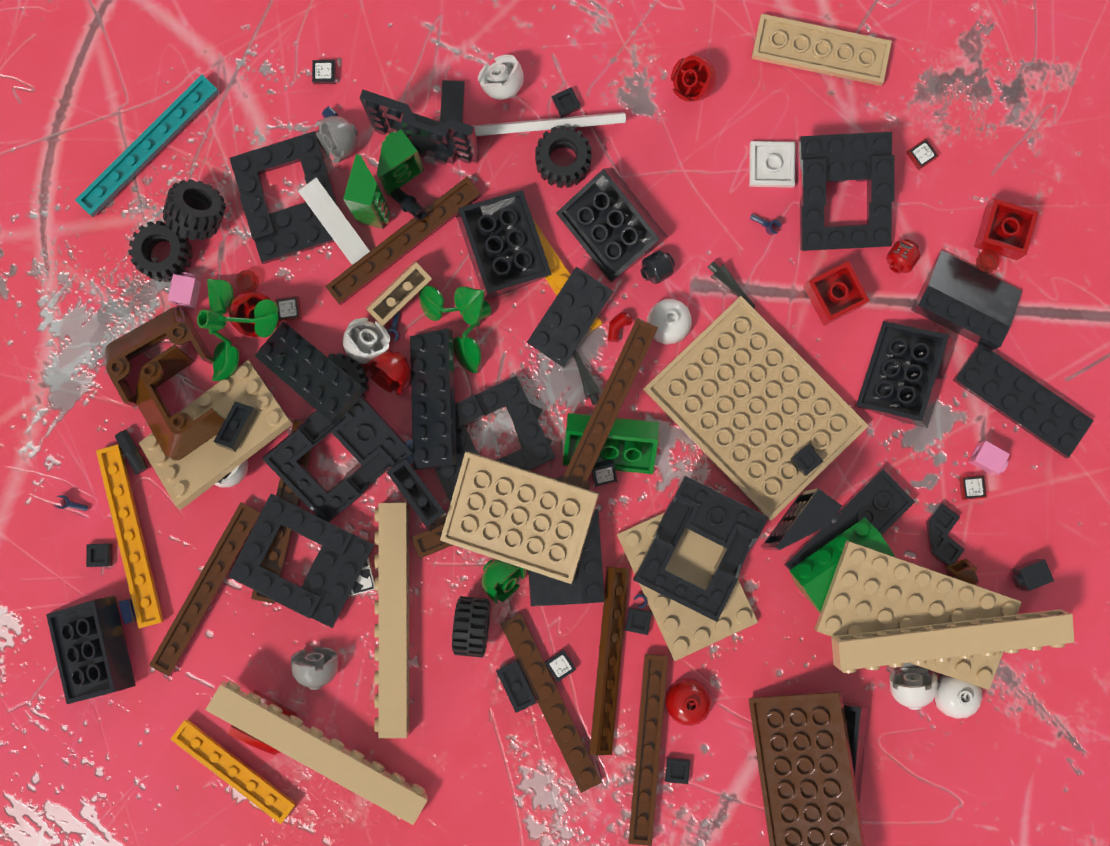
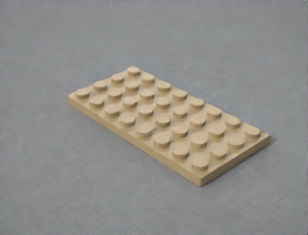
(888, 593)

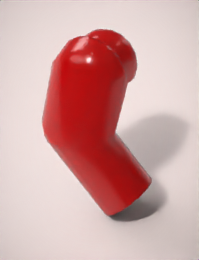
(619, 321)

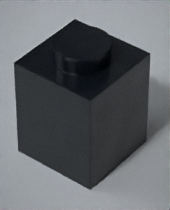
(1032, 575)

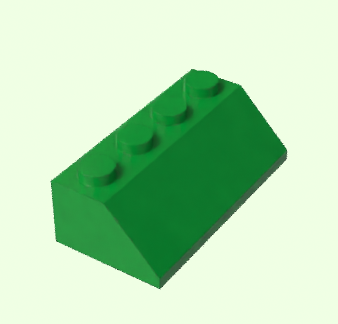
(365, 196)
(629, 443)
(817, 571)

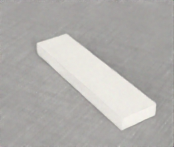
(333, 220)

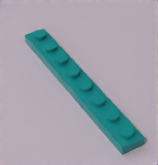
(147, 146)

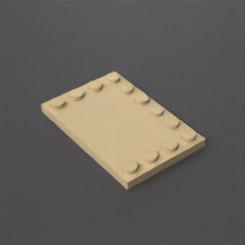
(209, 462)
(519, 517)
(693, 561)

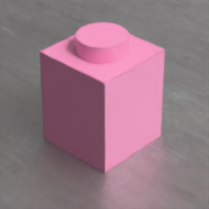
(184, 290)
(989, 458)

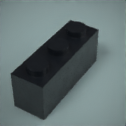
(417, 495)

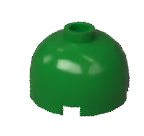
(500, 579)

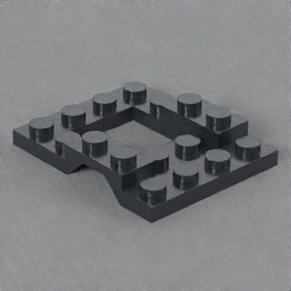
(428, 136)
(839, 159)
(292, 228)
(508, 395)
(362, 434)
(715, 519)
(330, 575)

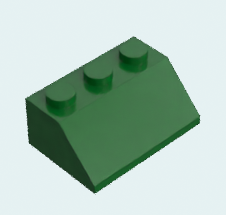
(398, 161)

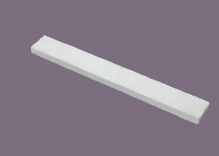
(547, 124)

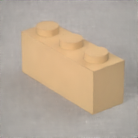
(398, 293)

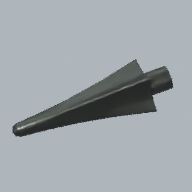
(724, 277)
(590, 387)

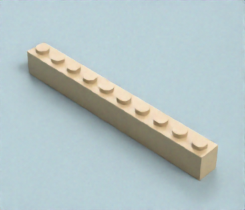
(393, 620)
(952, 639)
(317, 751)

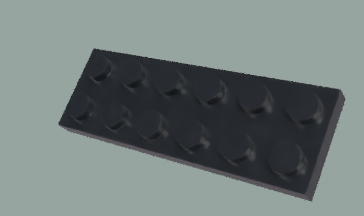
(310, 373)
(433, 400)
(1023, 400)
(878, 501)

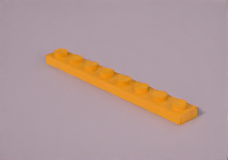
(129, 536)

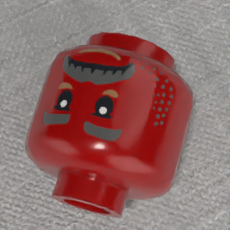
(903, 256)

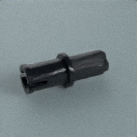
(409, 204)
(131, 452)

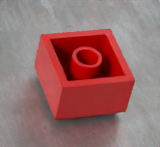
(1006, 229)
(836, 293)

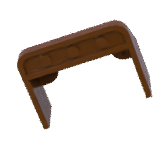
(170, 325)
(177, 433)

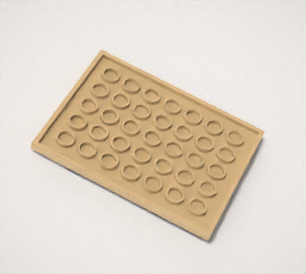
(754, 406)

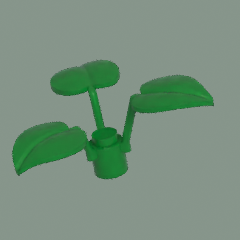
(220, 297)
(472, 308)

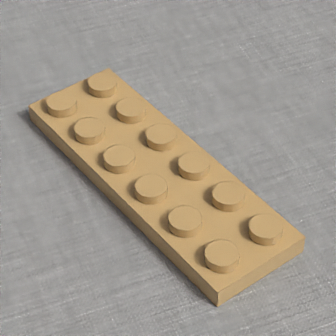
(821, 49)

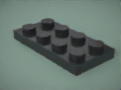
(570, 317)

